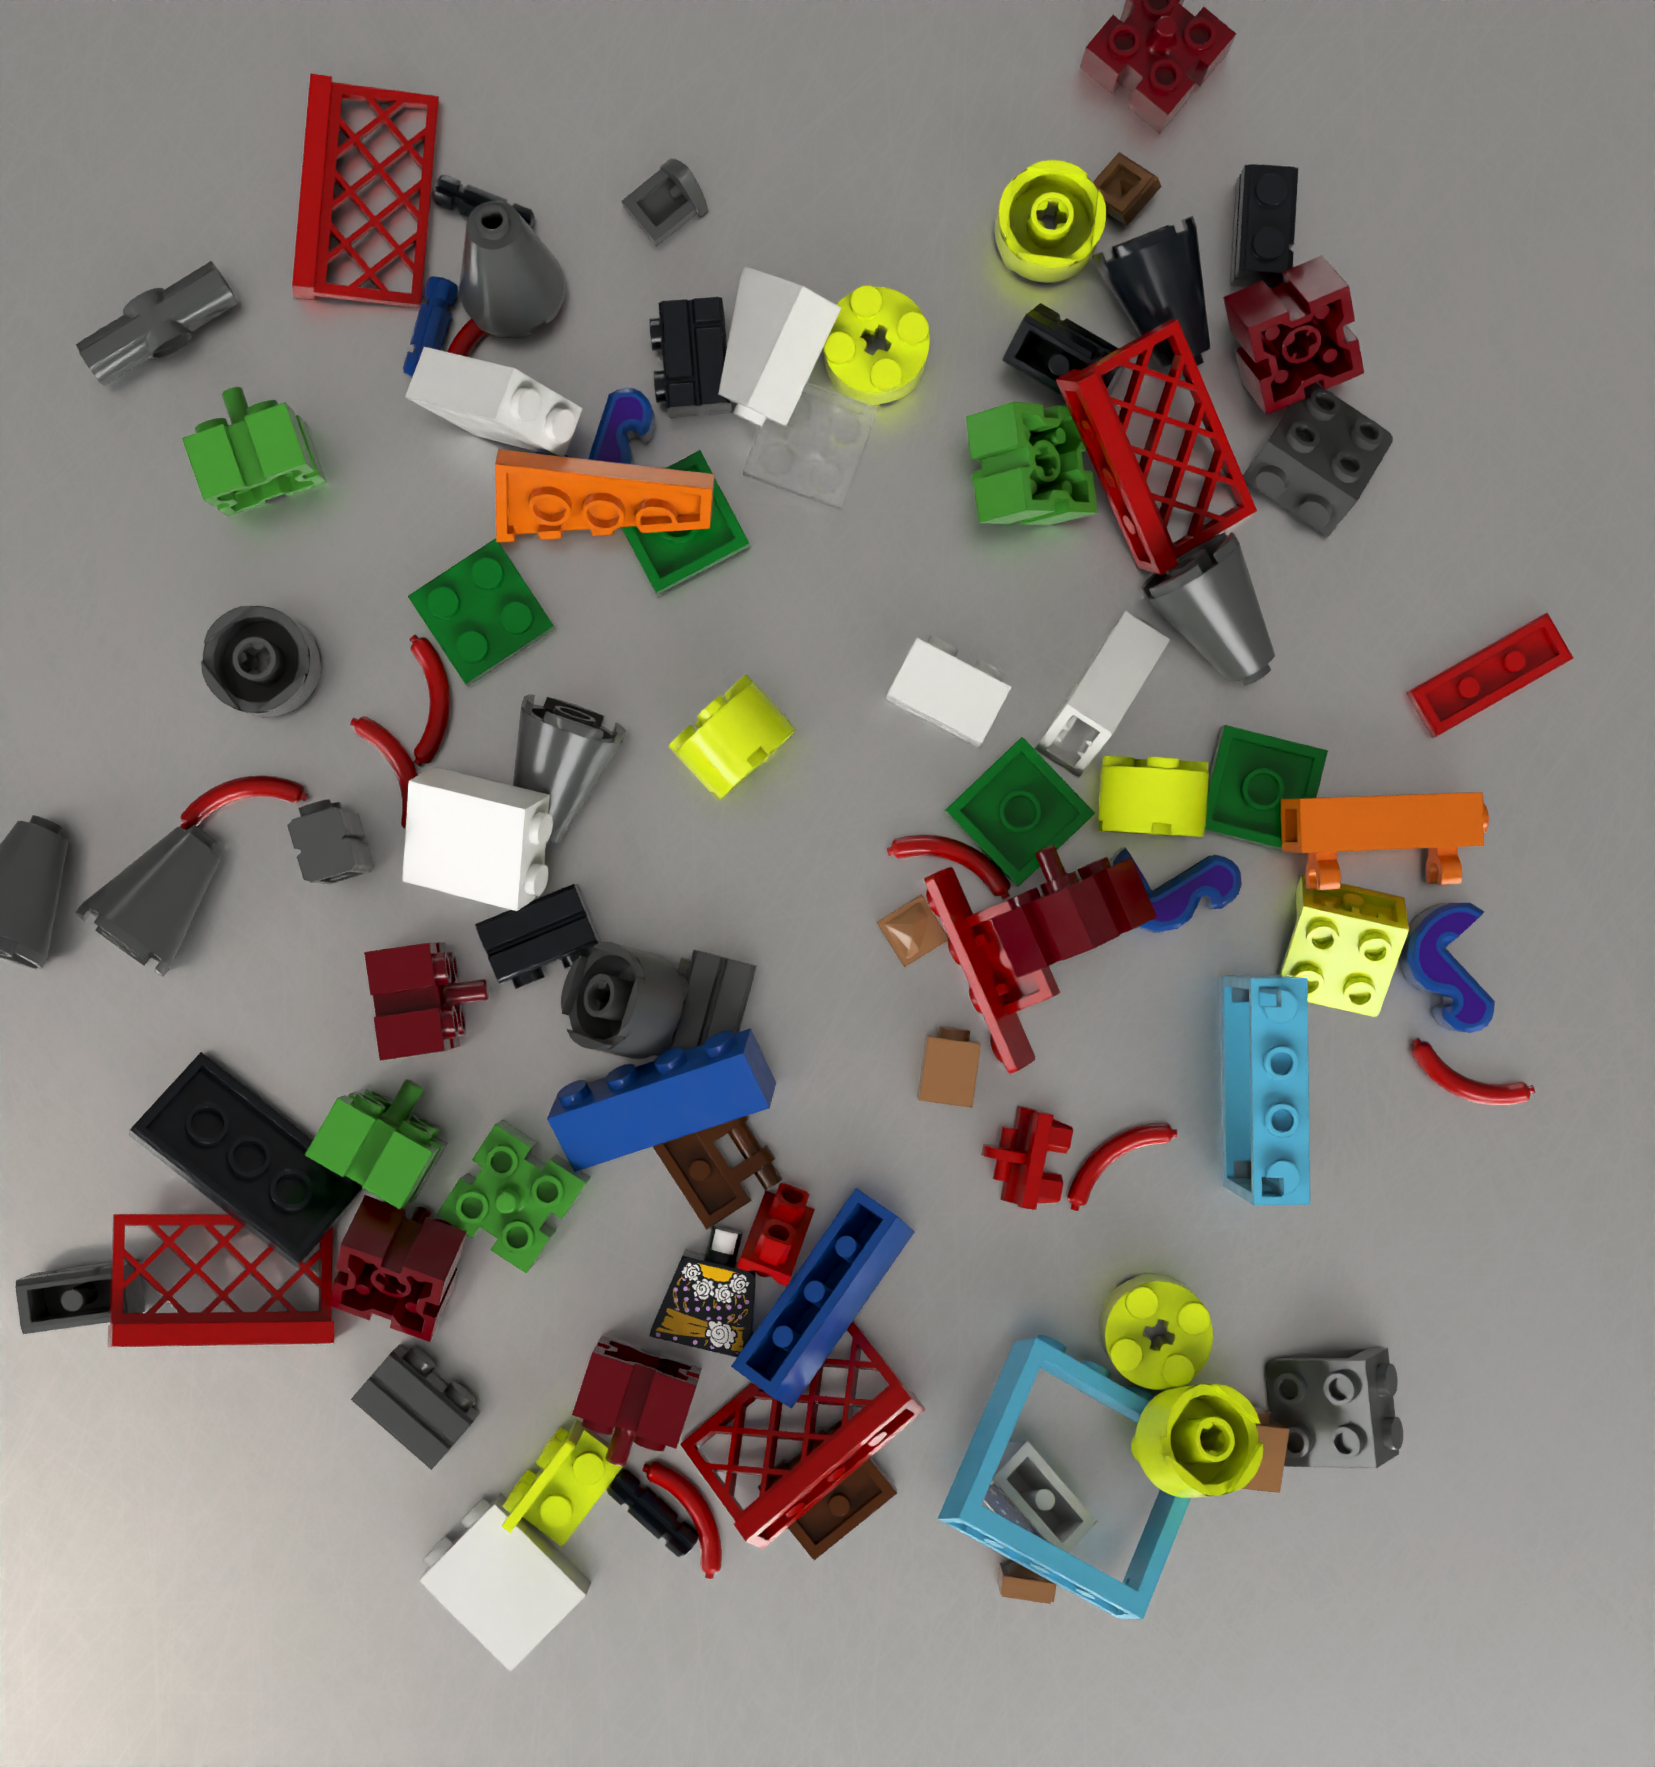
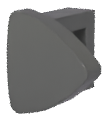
(666, 201)

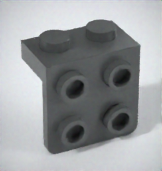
(1319, 459)
(1336, 1409)

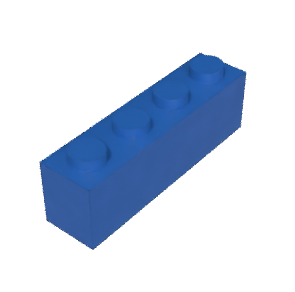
(662, 1099)
(823, 1298)

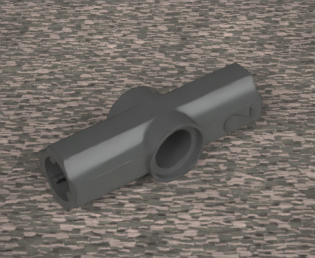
(157, 323)

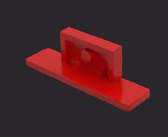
(991, 978)

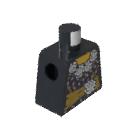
(709, 1298)

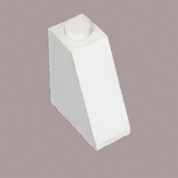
(773, 345)
(1103, 694)

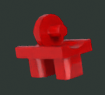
(1023, 1156)
(777, 1234)

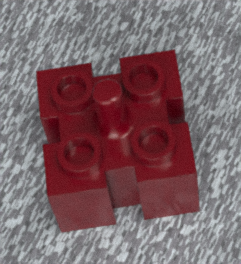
(1157, 55)
(1294, 334)
(1072, 912)
(419, 999)
(397, 1267)
(637, 1396)

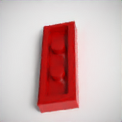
(1489, 675)

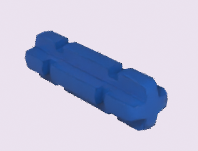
(431, 320)

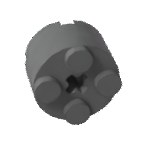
(231, 661)
(623, 1001)

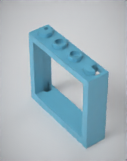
(1266, 1088)
(966, 1514)

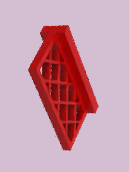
(318, 187)
(1115, 457)
(210, 1327)
(818, 1469)

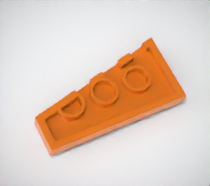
(570, 493)

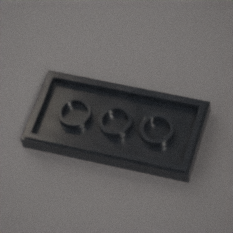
(245, 1159)

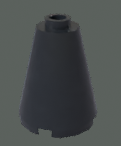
(1159, 281)

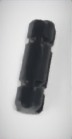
(450, 194)
(652, 1513)

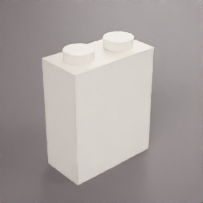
(494, 402)
(476, 838)
(503, 1583)

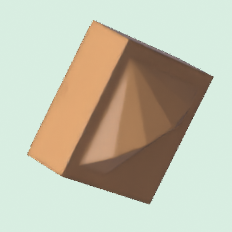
(1126, 188)
(912, 930)
(1023, 1584)

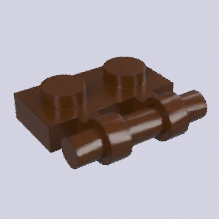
(707, 1177)
(842, 1507)

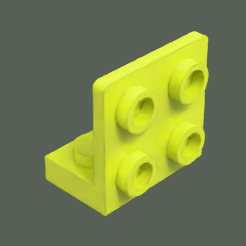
(1346, 945)
(565, 1487)

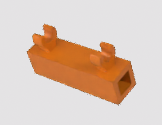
(1383, 823)

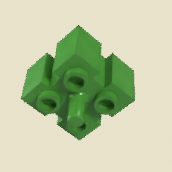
(255, 457)
(1029, 465)
(378, 1145)
(513, 1195)

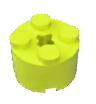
(1078, 213)
(889, 373)
(732, 737)
(1153, 796)
(1169, 1359)
(1198, 1441)

